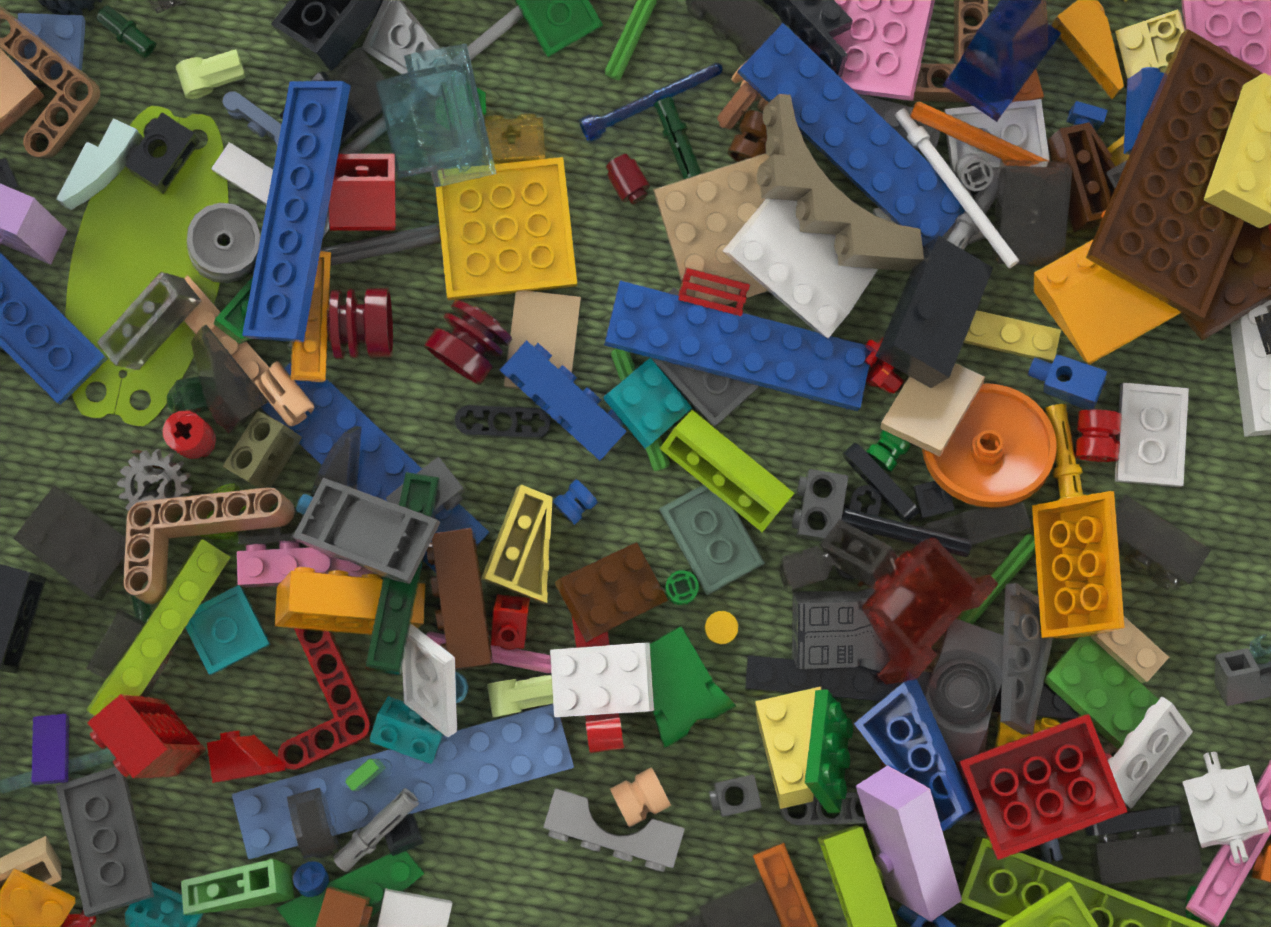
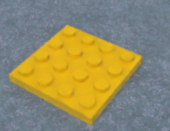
(507, 231)

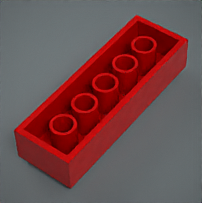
(145, 737)

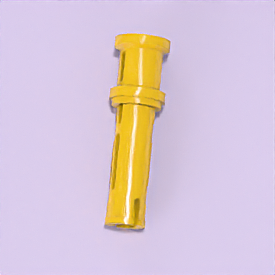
(1066, 469)

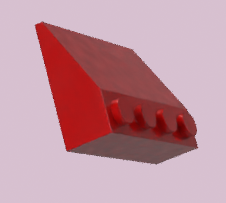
(1042, 786)

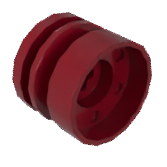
(361, 323)
(468, 341)

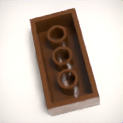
(461, 598)

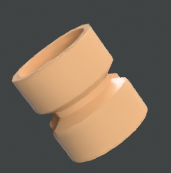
(640, 797)

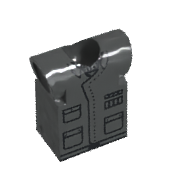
(834, 631)

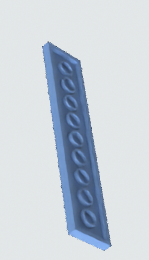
(464, 766)

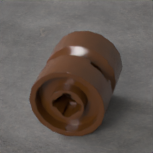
(752, 137)

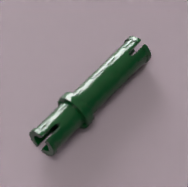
(676, 134)

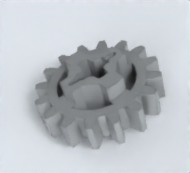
(147, 475)

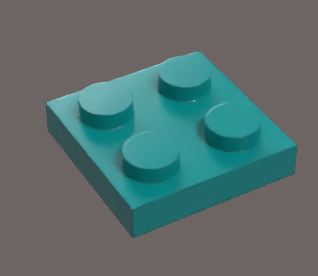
(647, 402)
(226, 630)

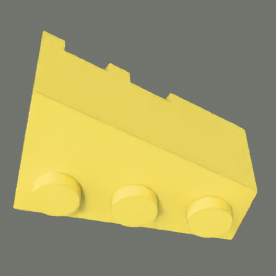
(522, 546)
(786, 737)

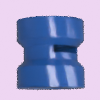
(569, 507)

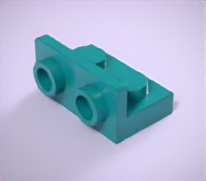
(405, 731)
(160, 911)

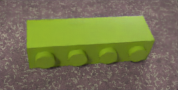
(726, 470)

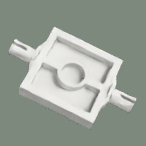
(1225, 806)

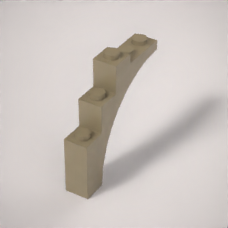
(821, 207)

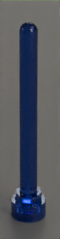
(595, 125)

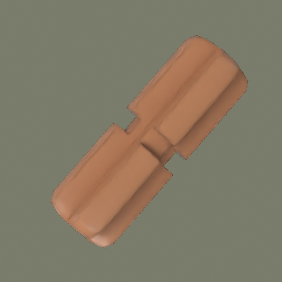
(735, 110)

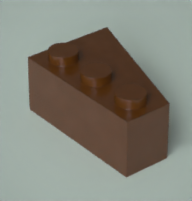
(1089, 161)

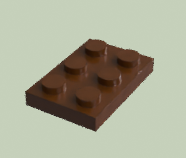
(611, 591)

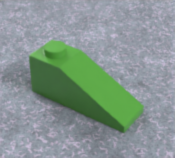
(238, 888)

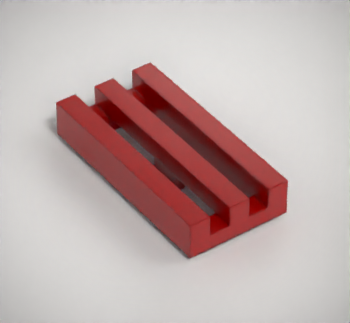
(741, 298)

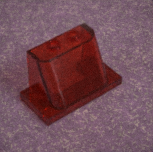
(919, 605)

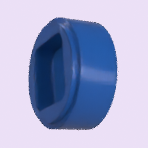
(311, 879)

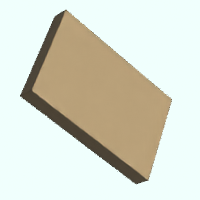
(547, 321)
(932, 414)

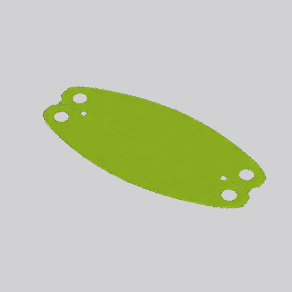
(121, 248)

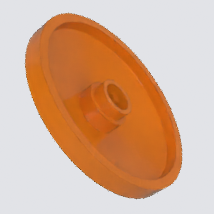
(997, 451)

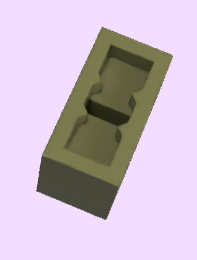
(262, 451)

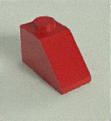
(240, 757)

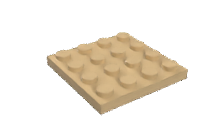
(705, 216)

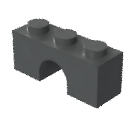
(1241, 678)

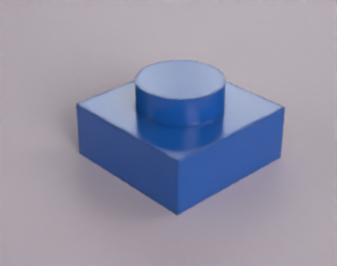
(1084, 113)

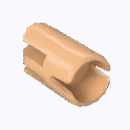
(284, 394)

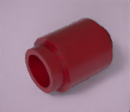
(627, 179)

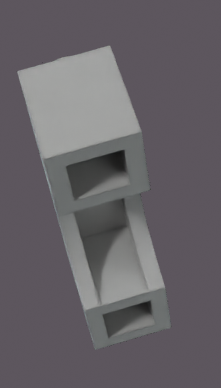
(655, 842)

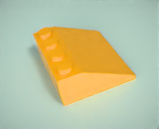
(1095, 305)
(1078, 566)

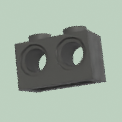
(829, 507)

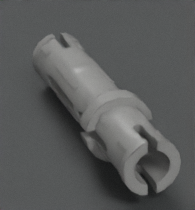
(965, 226)
(365, 839)

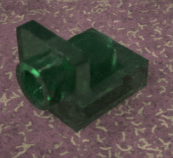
(187, 396)

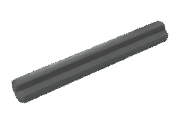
(384, 244)

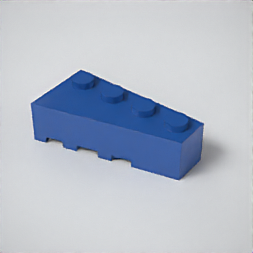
(563, 400)
(910, 741)

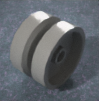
(209, 230)

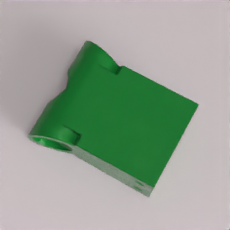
(682, 687)

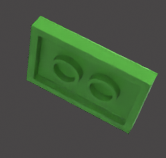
(1102, 688)

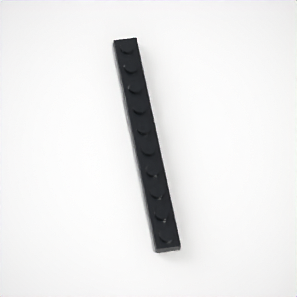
(861, 684)

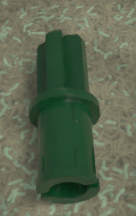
(126, 31)

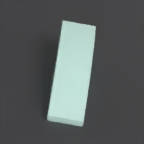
(99, 164)

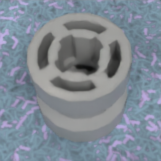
(968, 168)

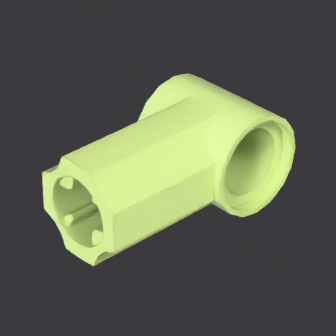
(201, 75)
(513, 696)

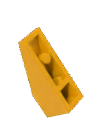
(1089, 37)

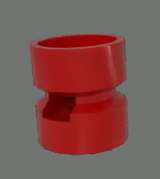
(1098, 435)

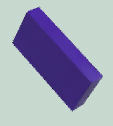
(50, 749)

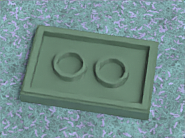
(711, 538)

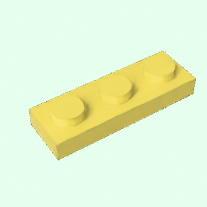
(1013, 336)

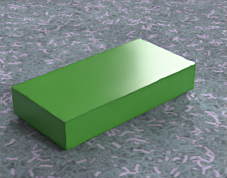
(364, 774)

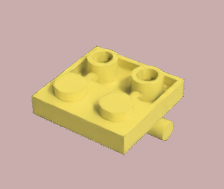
(1150, 42)

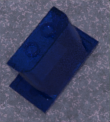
(1003, 55)

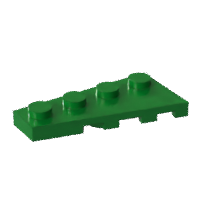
(370, 881)

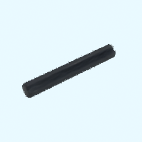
(905, 532)

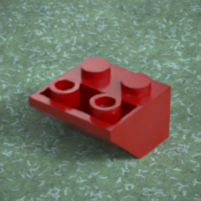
(363, 193)

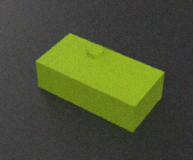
(856, 878)

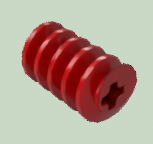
(202, 435)

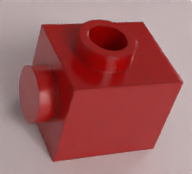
(510, 622)

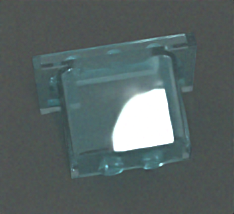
(437, 118)

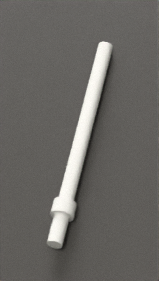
(920, 139)

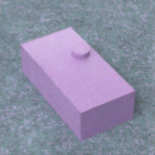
(28, 226)
(909, 842)

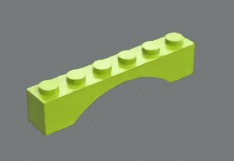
(164, 625)

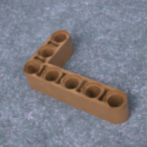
(962, 37)
(64, 86)
(192, 523)

